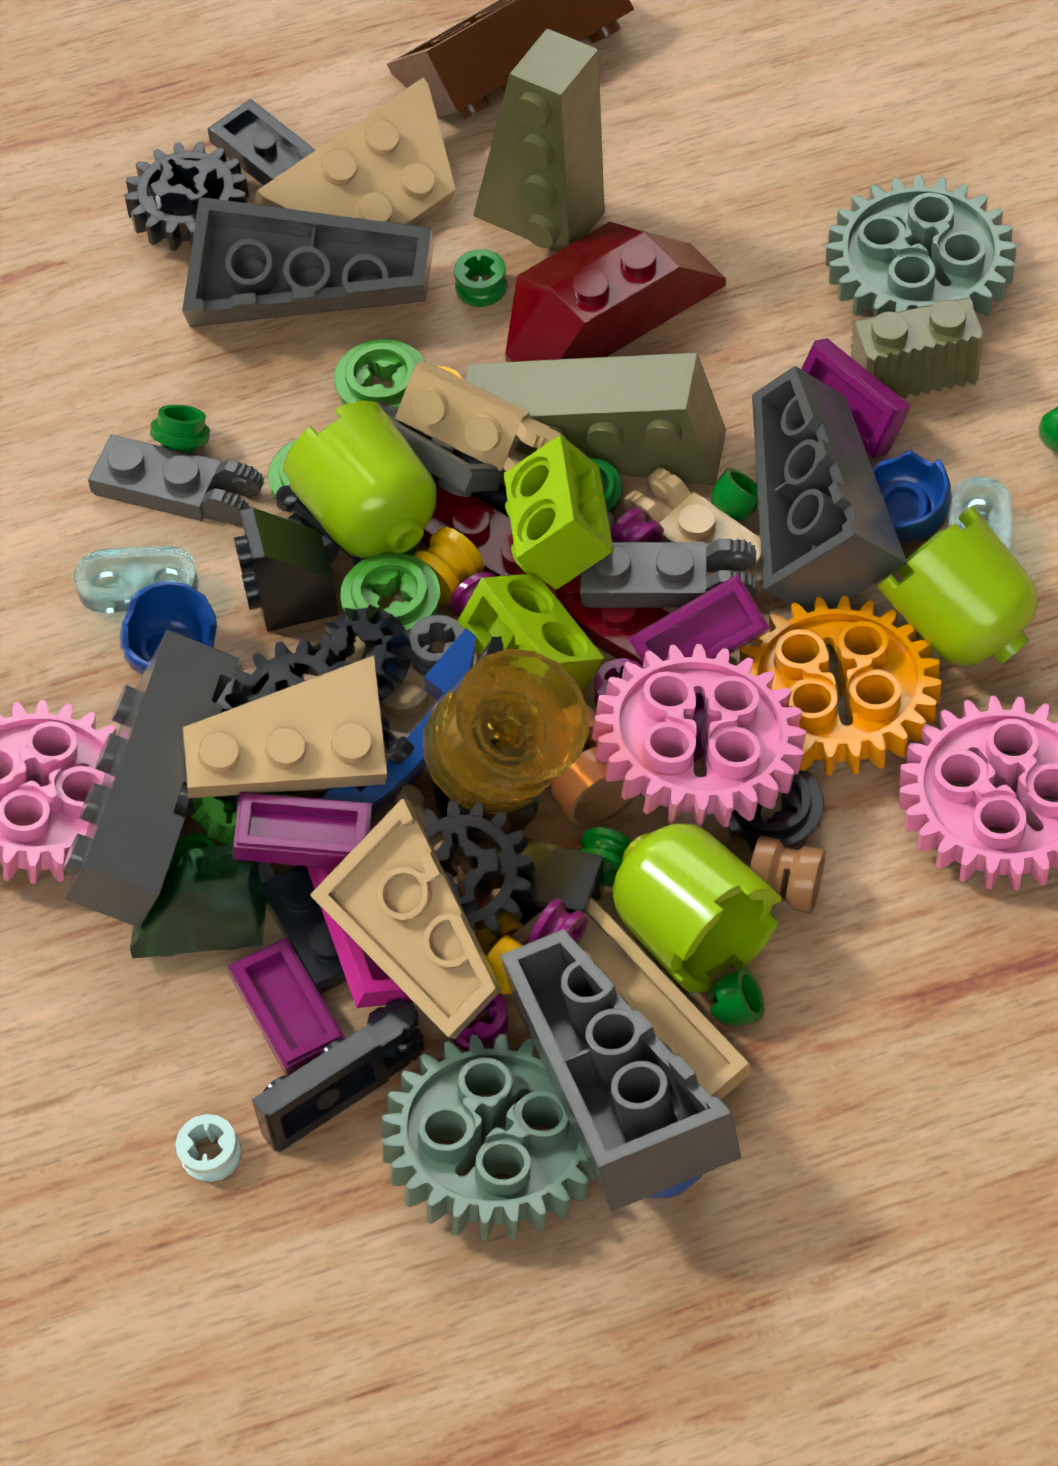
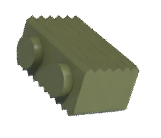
(921, 347)

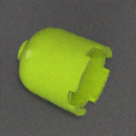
(363, 481)
(965, 593)
(693, 903)

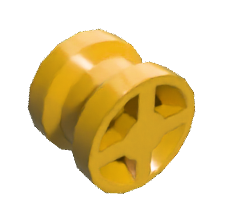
(452, 560)

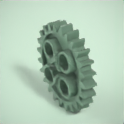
(919, 249)
(444, 1106)

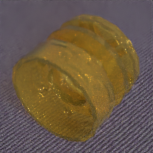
(531, 711)

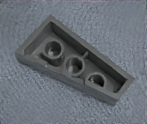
(297, 262)
(817, 496)
(144, 786)
(622, 1089)

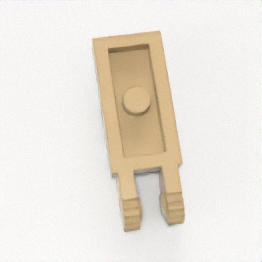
(469, 417)
(692, 517)

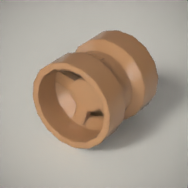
(773, 864)

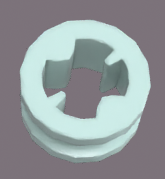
(208, 1126)

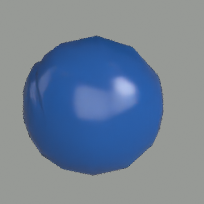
(914, 494)
(161, 608)

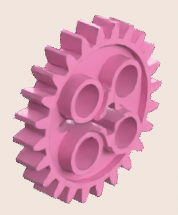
(650, 735)
(43, 780)
(1000, 792)

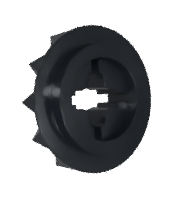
(376, 629)
(802, 815)

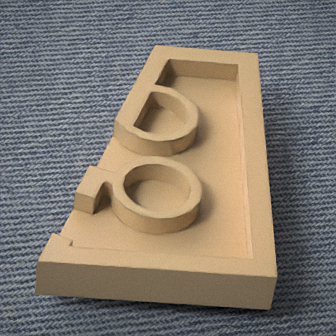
(293, 739)
(409, 921)

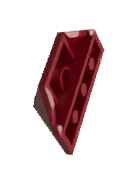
(605, 293)

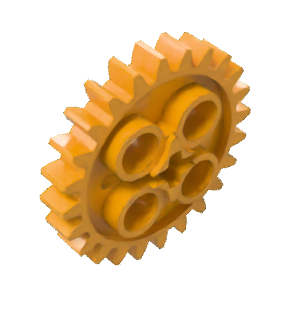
(880, 670)

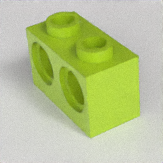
(557, 513)
(532, 620)

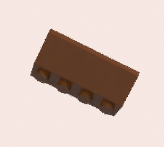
(486, 47)

